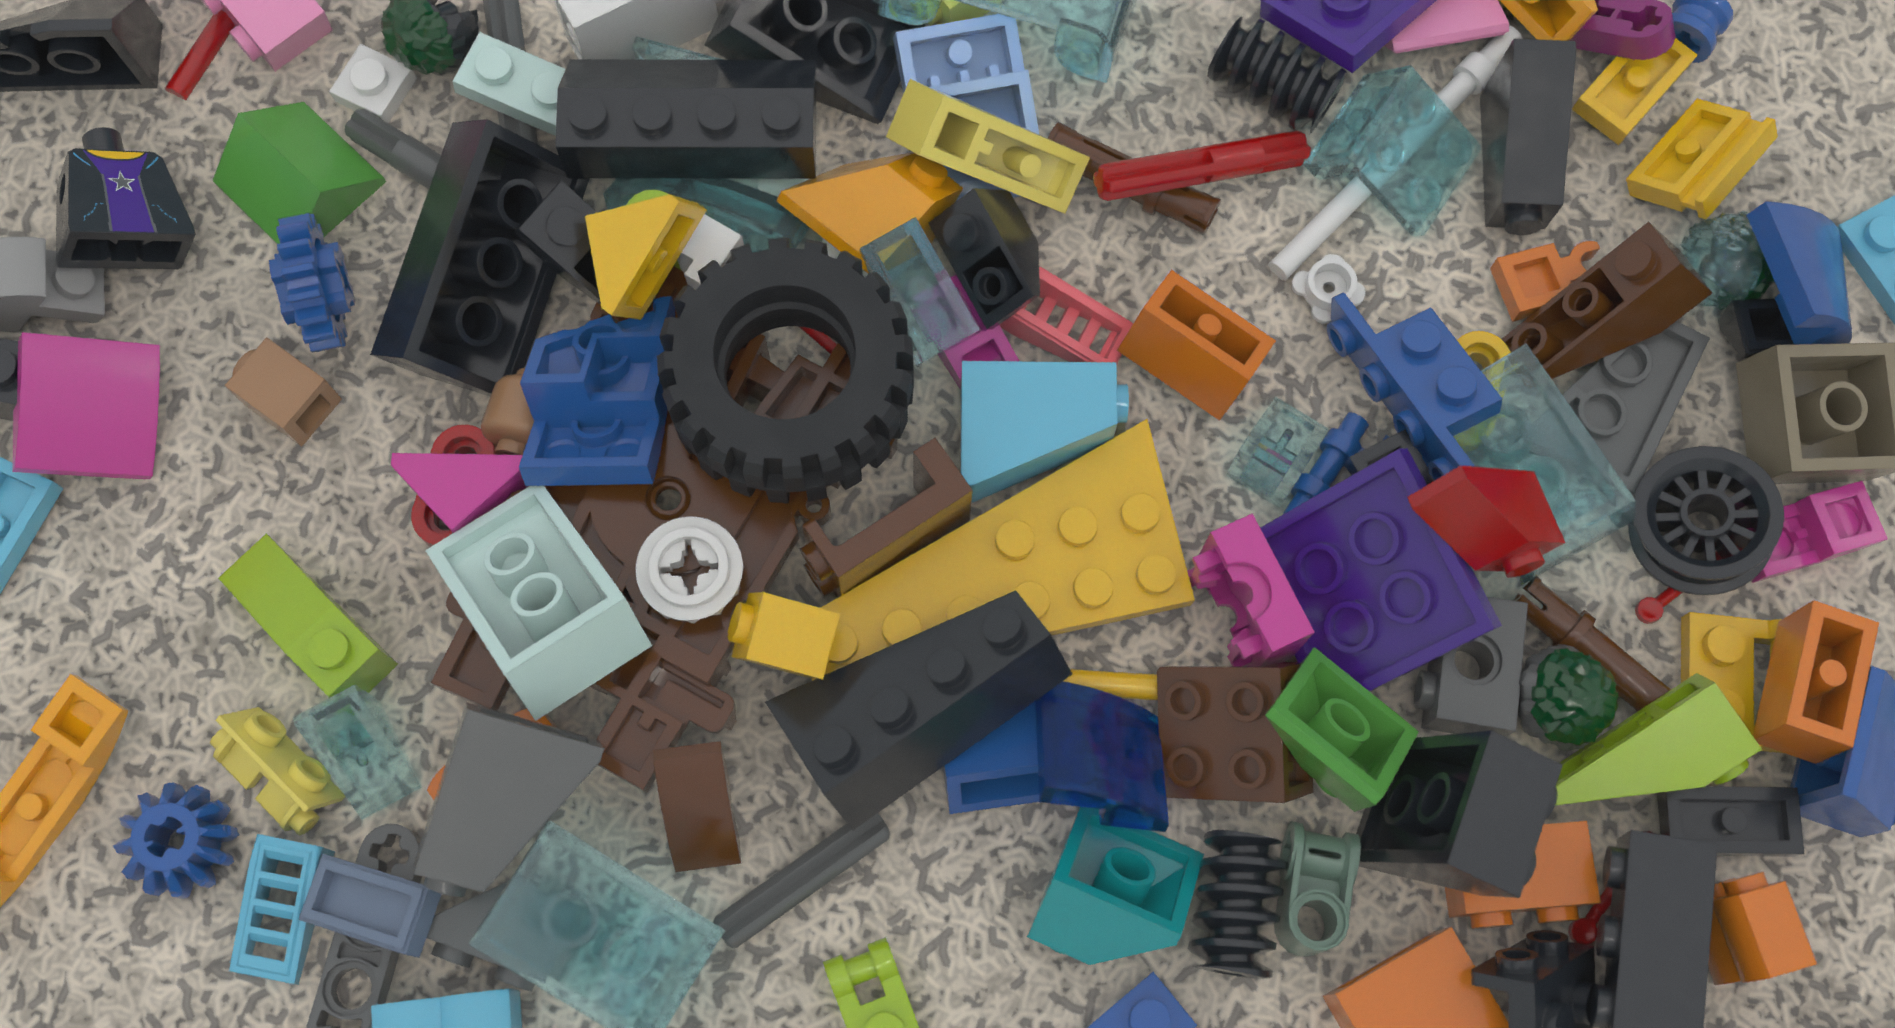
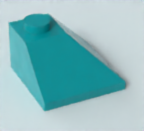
(1115, 892)

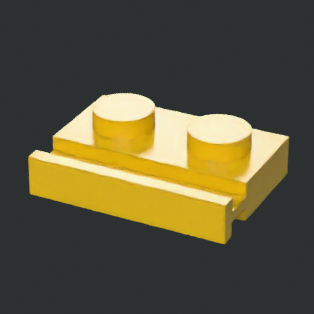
(1701, 158)

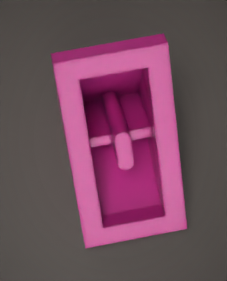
(460, 484)

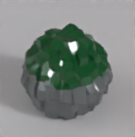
(1566, 697)

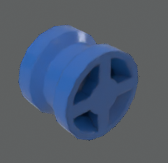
(1699, 24)

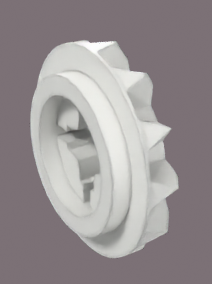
(666, 551)

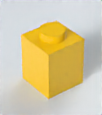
(783, 634)

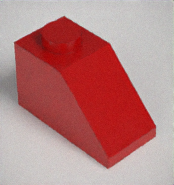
(1491, 517)

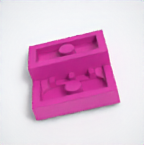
(86, 407)

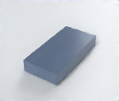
(370, 905)

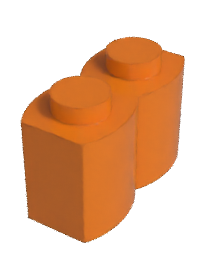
(1755, 931)

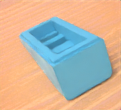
(255, 903)

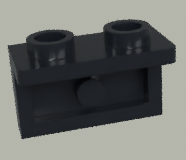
(1545, 980)

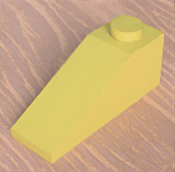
(986, 147)

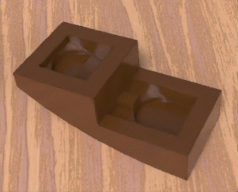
(697, 806)

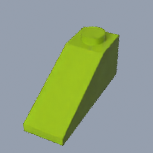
(306, 620)
(1667, 746)

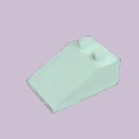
(539, 599)

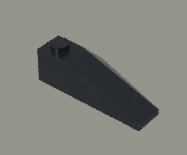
(81, 47)

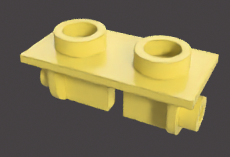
(257, 745)

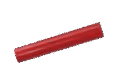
(200, 55)

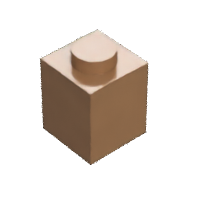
(282, 391)

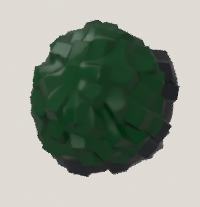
(428, 34)

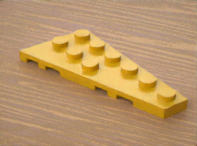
(1075, 546)

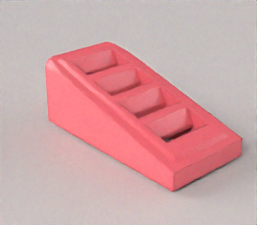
(1036, 330)

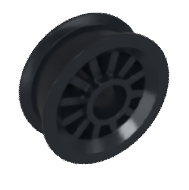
(1704, 466)

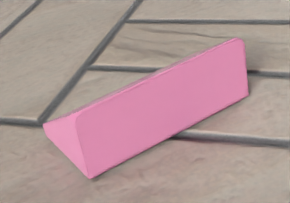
(1451, 23)

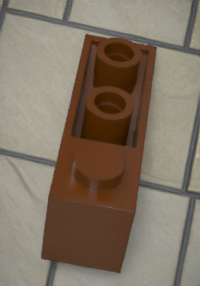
(1613, 304)

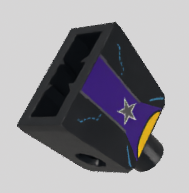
(118, 208)

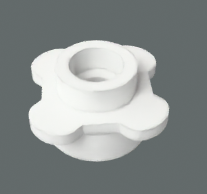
(1331, 271)

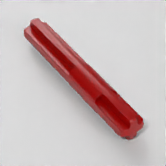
(1200, 165)

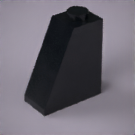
(1527, 134)

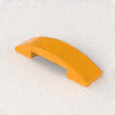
(55, 776)

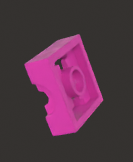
(1247, 578)

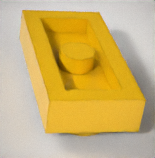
(1630, 90)

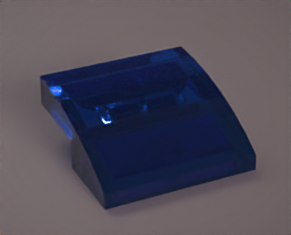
(1101, 756)

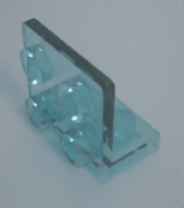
(1399, 145)

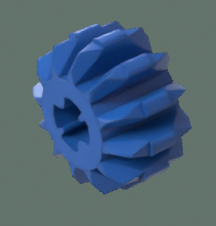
(164, 865)

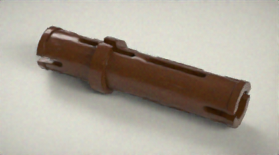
(1183, 204)
(1576, 629)

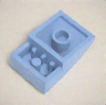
(975, 63)

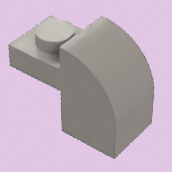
(37, 287)

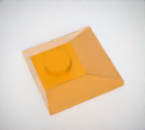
(871, 199)

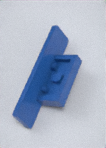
(1419, 378)

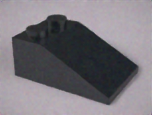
(845, 37)
(1462, 814)

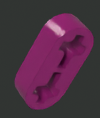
(1628, 29)

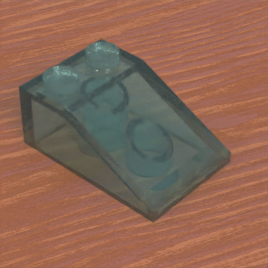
(1545, 436)
(596, 934)

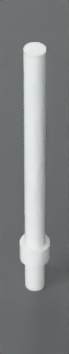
(1469, 78)

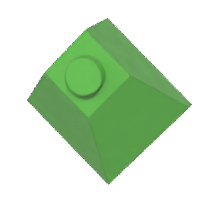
(1340, 732)

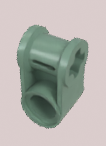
(1317, 876)

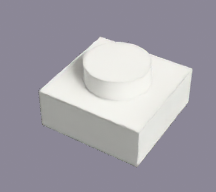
(373, 83)

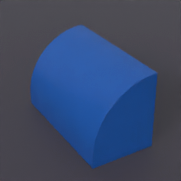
(996, 769)

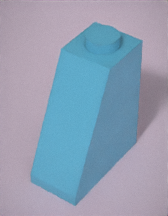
(1033, 418)

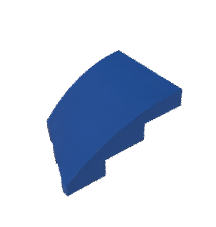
(1808, 269)
(596, 402)

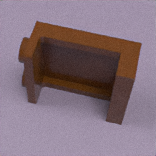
(937, 510)

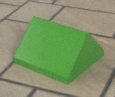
(291, 165)

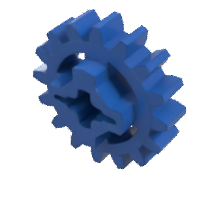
(311, 282)

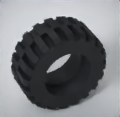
(772, 292)

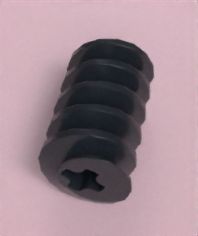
(1275, 75)
(1236, 903)

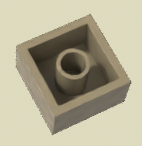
(1820, 411)

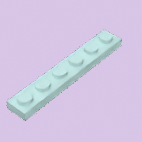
(528, 89)

